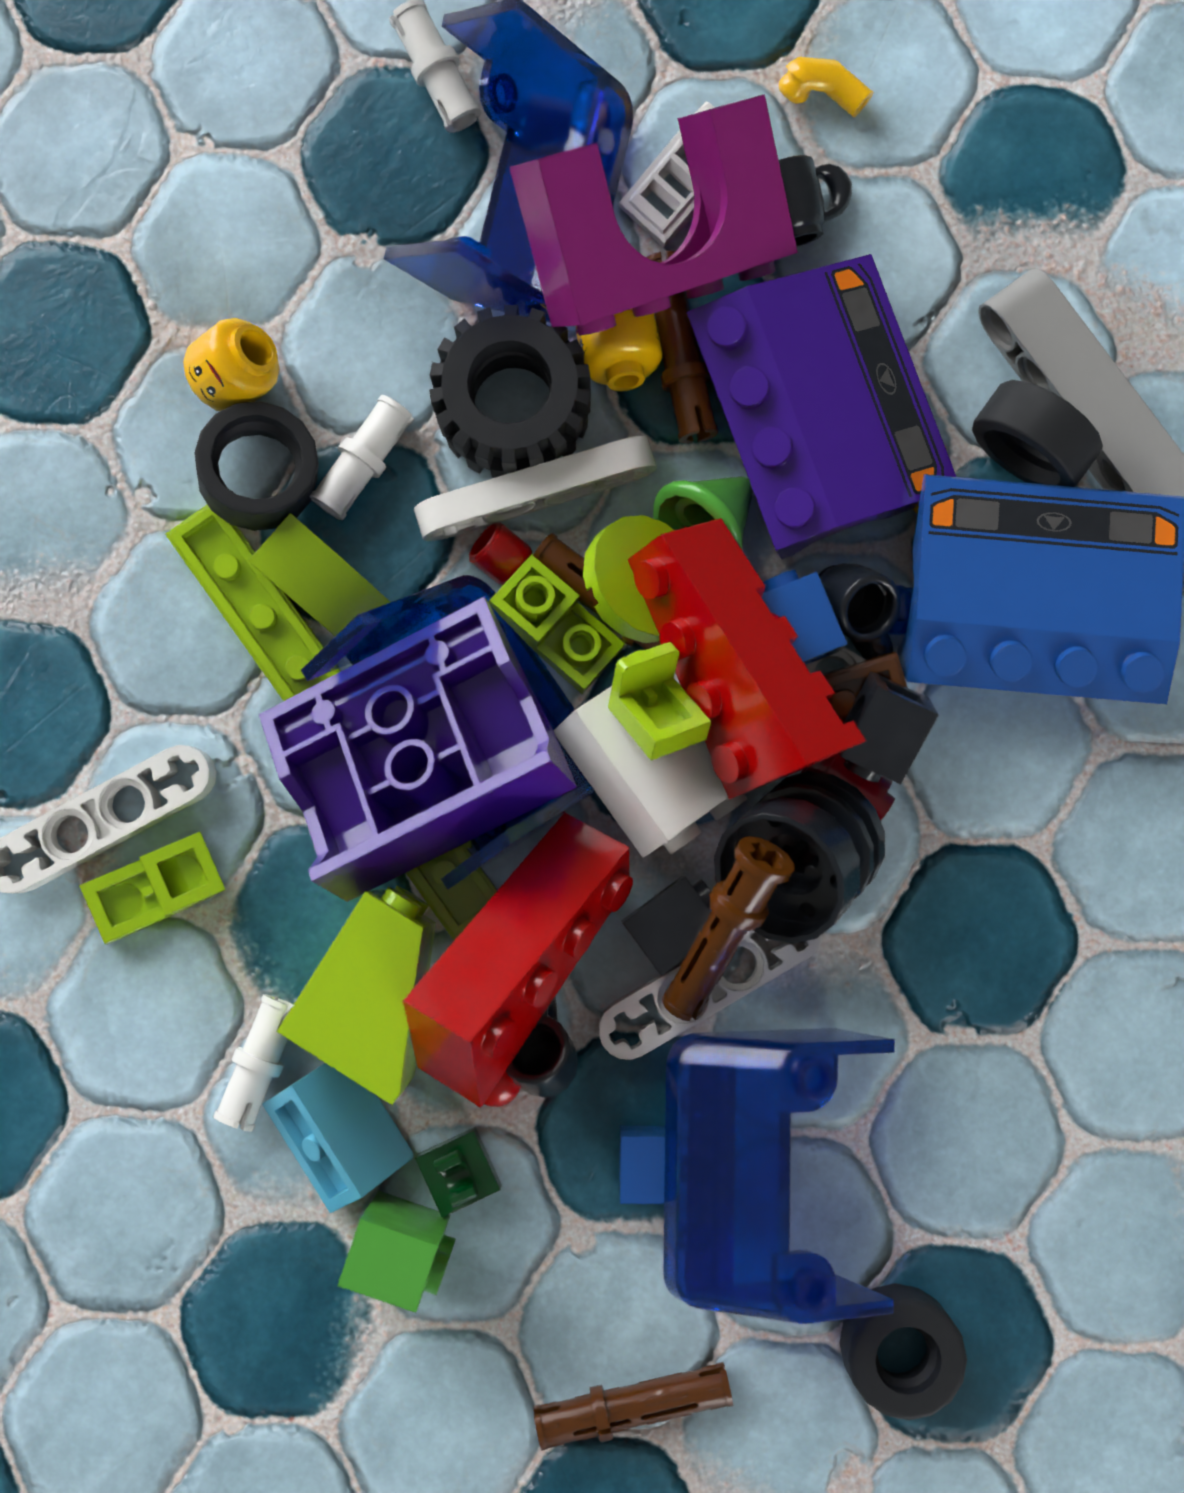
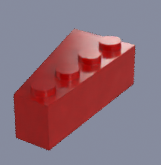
(737, 659)
(514, 958)

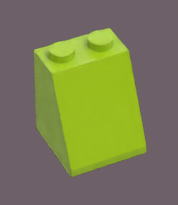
(354, 1000)

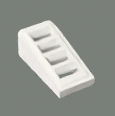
(652, 180)

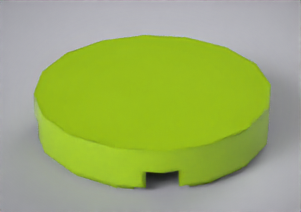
(612, 578)

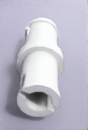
(435, 65)
(362, 457)
(255, 1066)

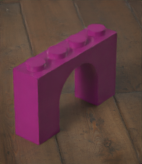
(736, 224)

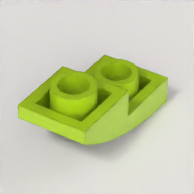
(555, 624)

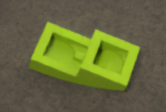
(315, 576)
(152, 888)

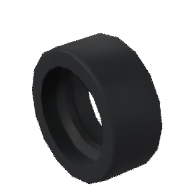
(253, 420)
(1036, 435)

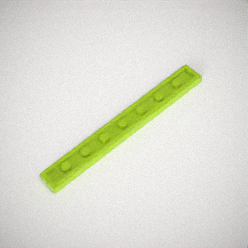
(281, 647)

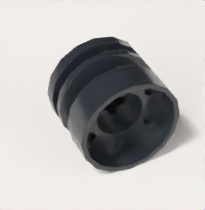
(833, 845)

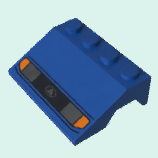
(1045, 589)

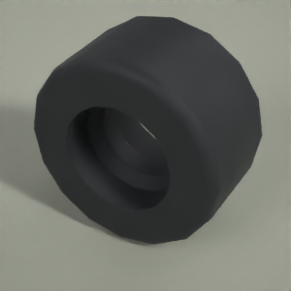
(925, 1386)

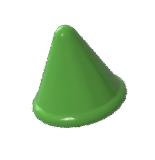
(697, 502)

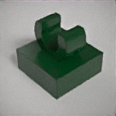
(458, 1172)

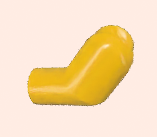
(827, 77)

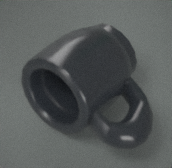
(806, 197)
(864, 606)
(546, 1059)

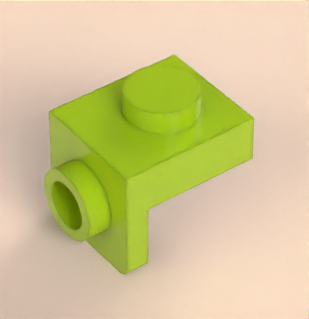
(654, 704)

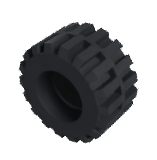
(500, 345)

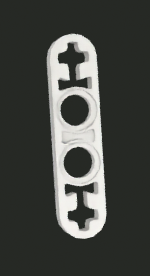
(535, 488)
(97, 812)
(721, 996)

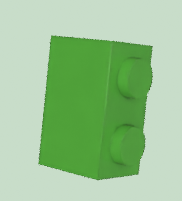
(397, 1252)

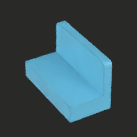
(338, 1135)

